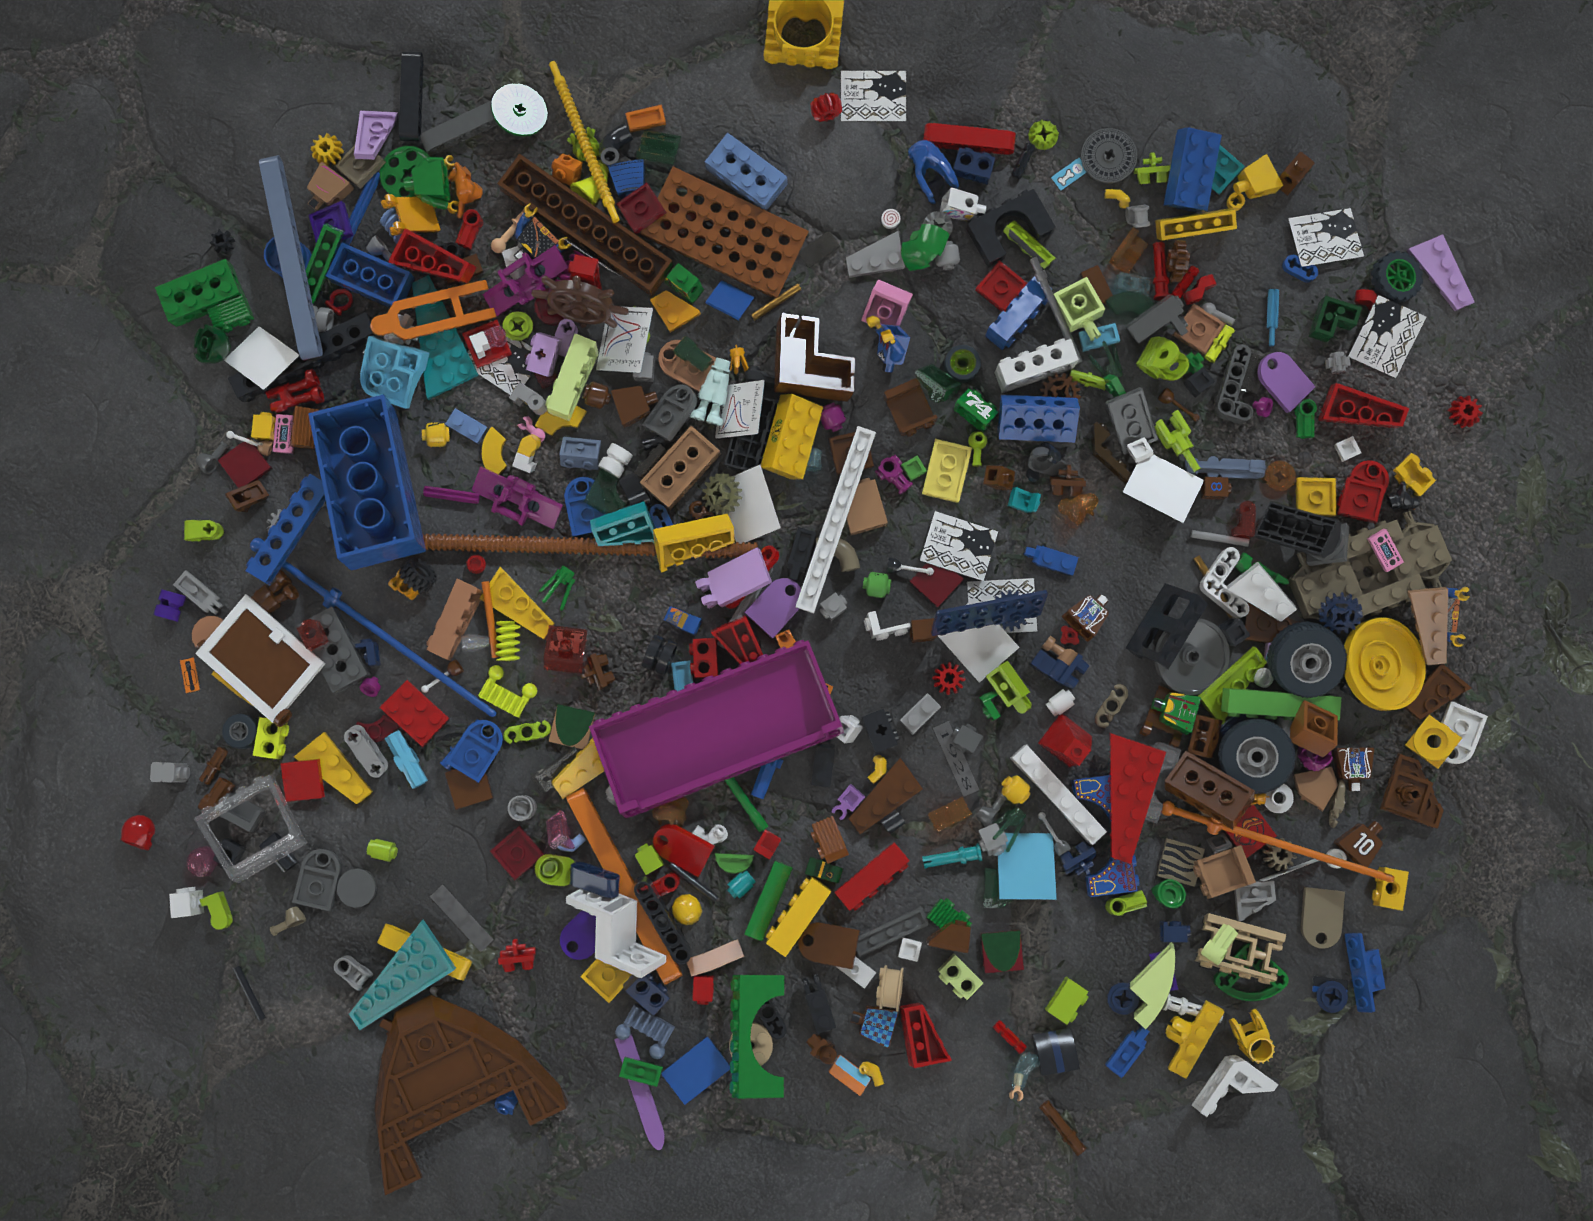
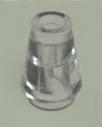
(474, 642)

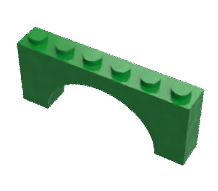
(748, 1077)

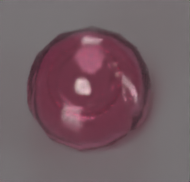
(201, 861)

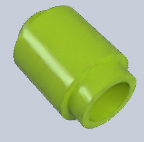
(382, 850)

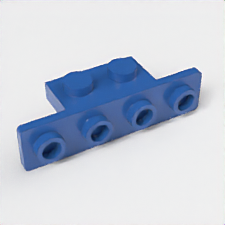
(1365, 971)

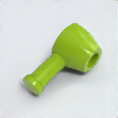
(977, 446)

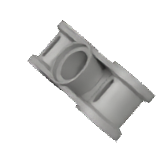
(366, 751)

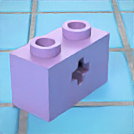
(550, 346)

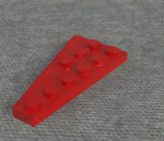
(1132, 784)

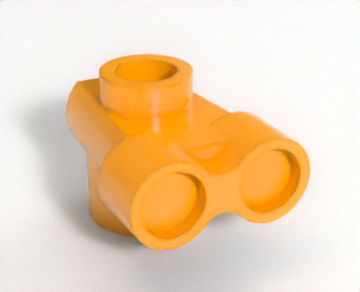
(397, 584)

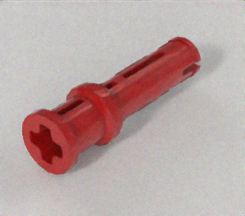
(1161, 280)

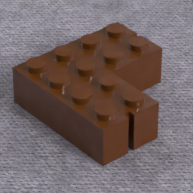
(803, 369)

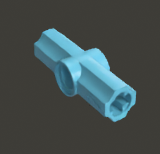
(406, 759)

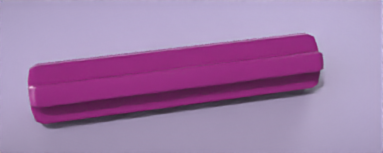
(450, 494)

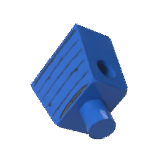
(627, 176)

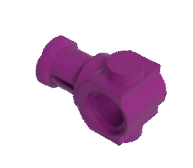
(894, 476)

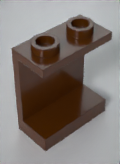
(909, 407)

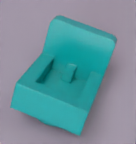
(1024, 500)

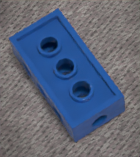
(1038, 418)

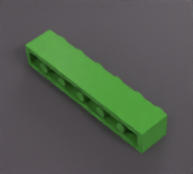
(1272, 703)

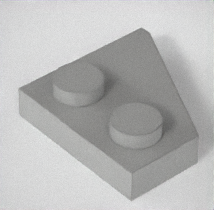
(1253, 898)

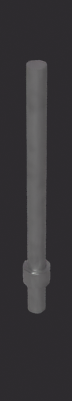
(1041, 277)

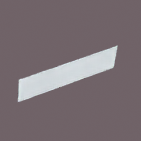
(1290, 869)

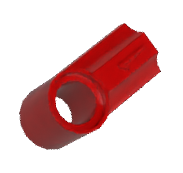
(469, 231)
(661, 886)

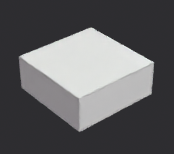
(1347, 449)
(1140, 450)
(909, 949)

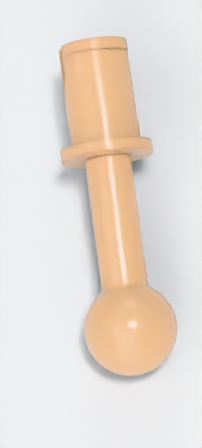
(499, 244)

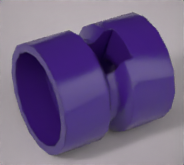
(169, 605)

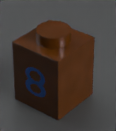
(1215, 488)

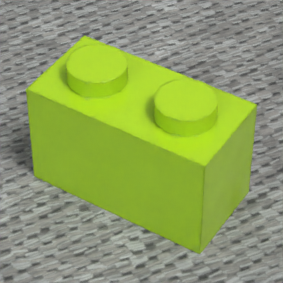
(1067, 1000)

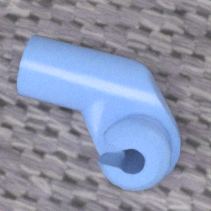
(577, 841)

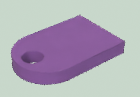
(1285, 381)
(774, 607)

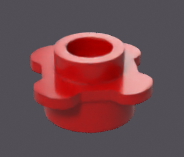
(1066, 639)

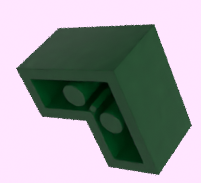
(1333, 314)

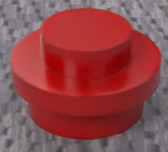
(476, 564)

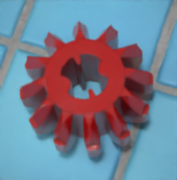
(826, 107)
(1457, 410)
(955, 681)

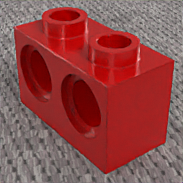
(710, 657)

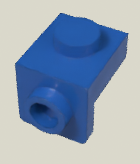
(506, 1103)

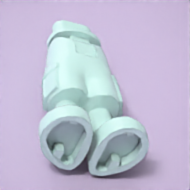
(713, 391)

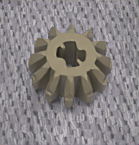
(1276, 861)

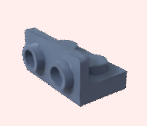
(580, 453)

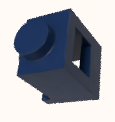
(1174, 931)

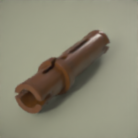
(1068, 1134)

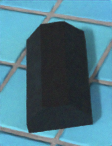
(748, 450)
(1299, 530)

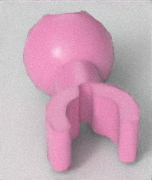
(531, 429)

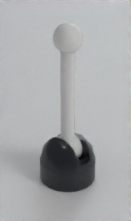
(895, 566)

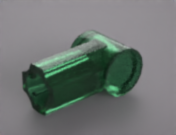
(689, 351)

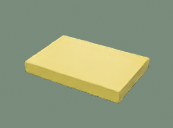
(947, 471)

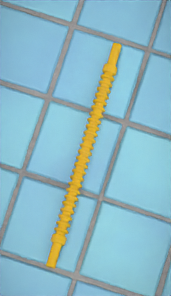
(588, 152)

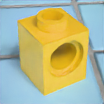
(263, 427)

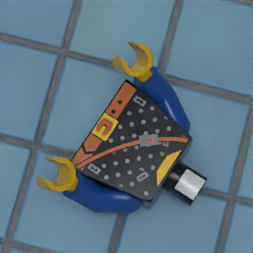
(534, 236)

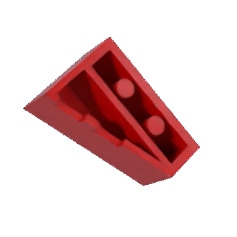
(739, 640)
(921, 1038)

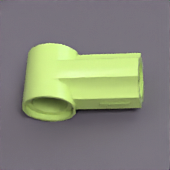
(1216, 949)

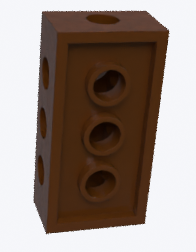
(1212, 801)

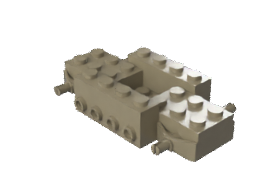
(1419, 547)

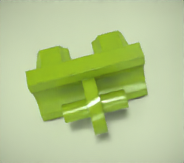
(1143, 174)

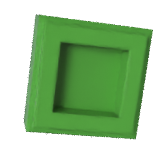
(914, 468)

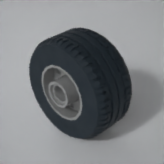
(1307, 659)
(1276, 752)

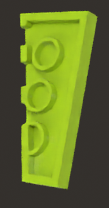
(1236, 677)

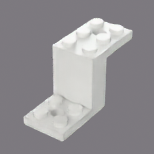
(617, 932)

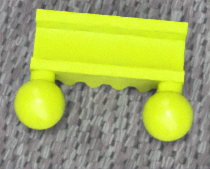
(504, 698)

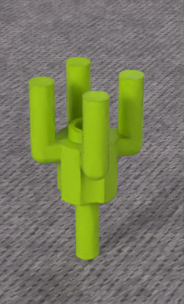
(1178, 438)

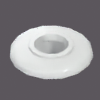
(1285, 804)

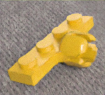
(1192, 1037)

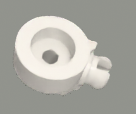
(716, 834)

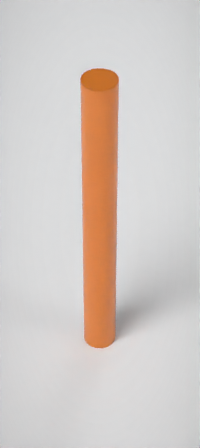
(490, 618)

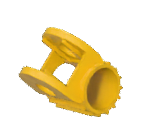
(1245, 1043)

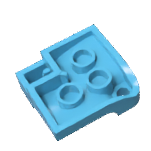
(392, 370)

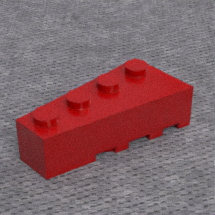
(426, 257)
(1359, 408)

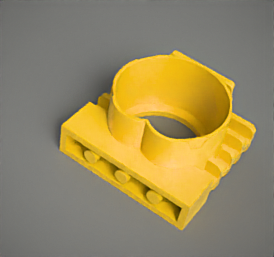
(822, 54)

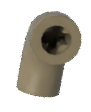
(846, 556)

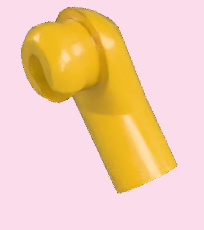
(880, 768)

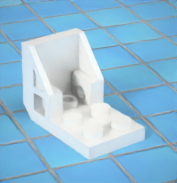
(1238, 1074)

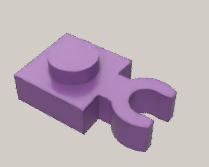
(849, 800)

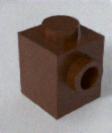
(999, 477)

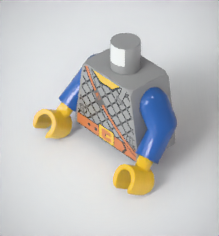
(1454, 598)

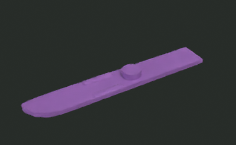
(643, 1097)

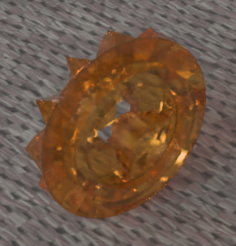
(1287, 471)

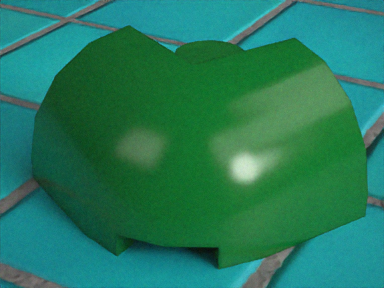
(923, 246)

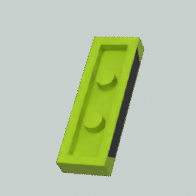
(1028, 244)

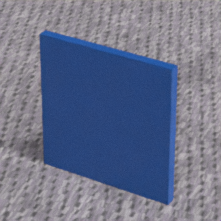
(729, 300)

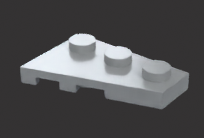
(877, 257)

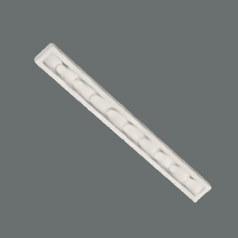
(835, 520)

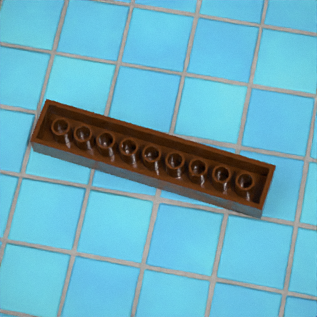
(586, 225)

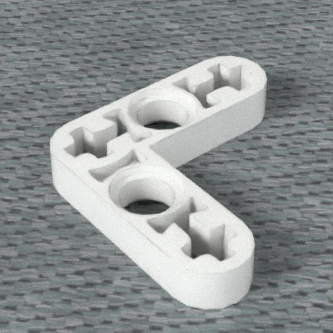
(1217, 582)

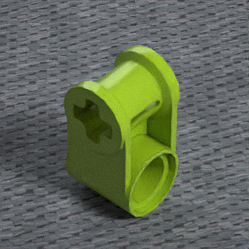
(200, 530)

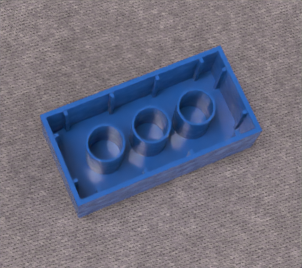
(366, 482)

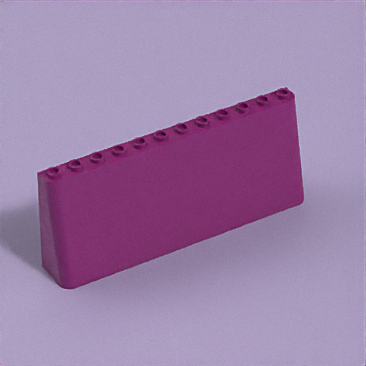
(715, 729)

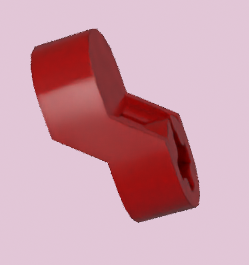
(1203, 284)
(1365, 297)

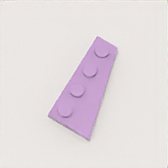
(1443, 270)

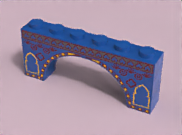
(1115, 875)

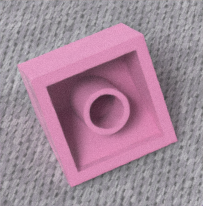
(887, 304)

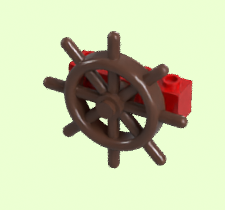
(581, 296)

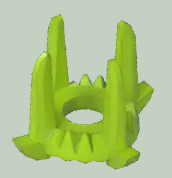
(576, 146)

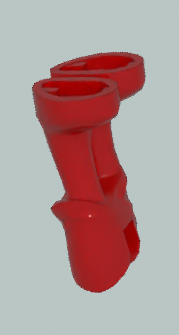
(289, 400)

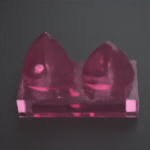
(559, 831)

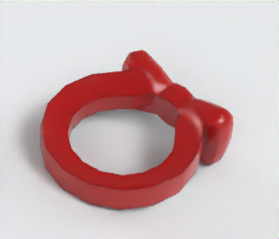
(338, 310)

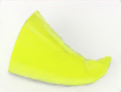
(587, 188)

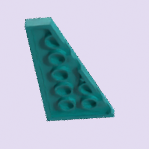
(448, 358)
(410, 971)

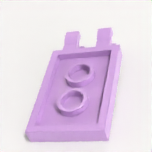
(735, 579)

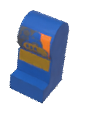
(683, 620)

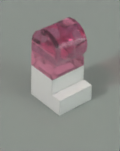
(488, 339)

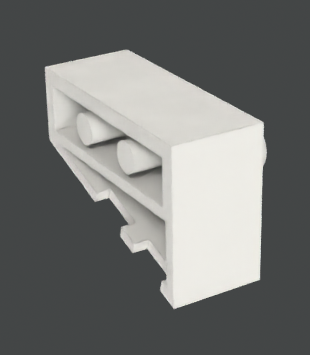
(1262, 591)

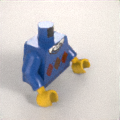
(891, 345)

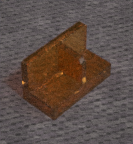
(1128, 252)
(949, 814)

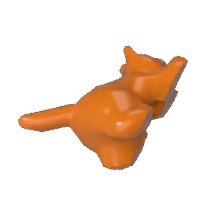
(466, 189)

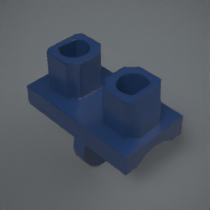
(1071, 864)

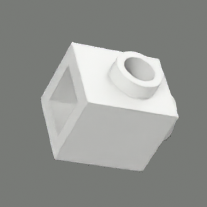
(851, 728)

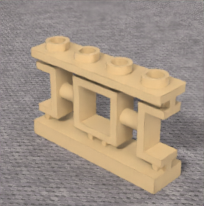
(1244, 932)

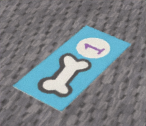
(1069, 174)

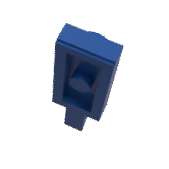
(1052, 559)
(1127, 1052)

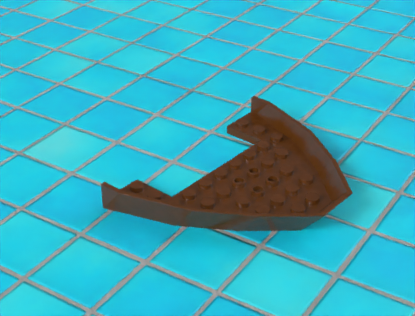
(441, 1066)

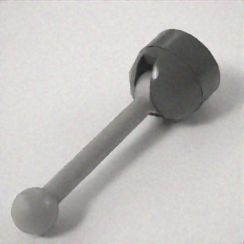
(1060, 846)

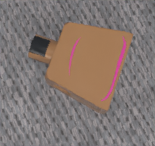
(327, 187)

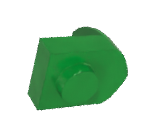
(989, 709)

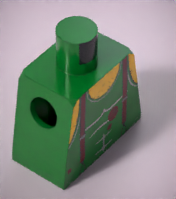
(683, 282)
(1177, 711)

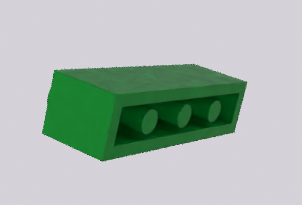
(322, 258)

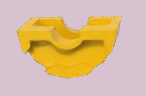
(1415, 476)

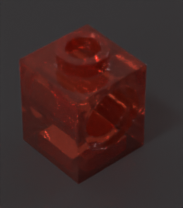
(318, 640)

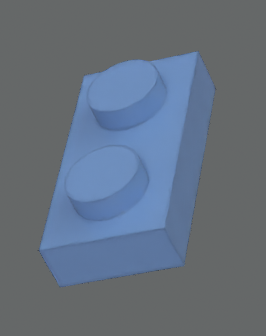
(466, 426)

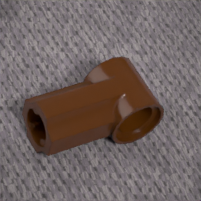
(218, 791)

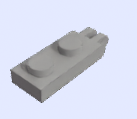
(198, 592)

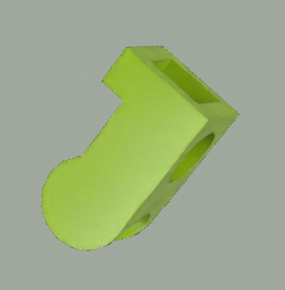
(219, 910)

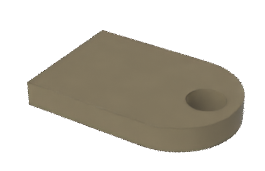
(1322, 914)

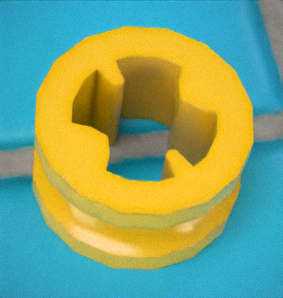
(1240, 197)

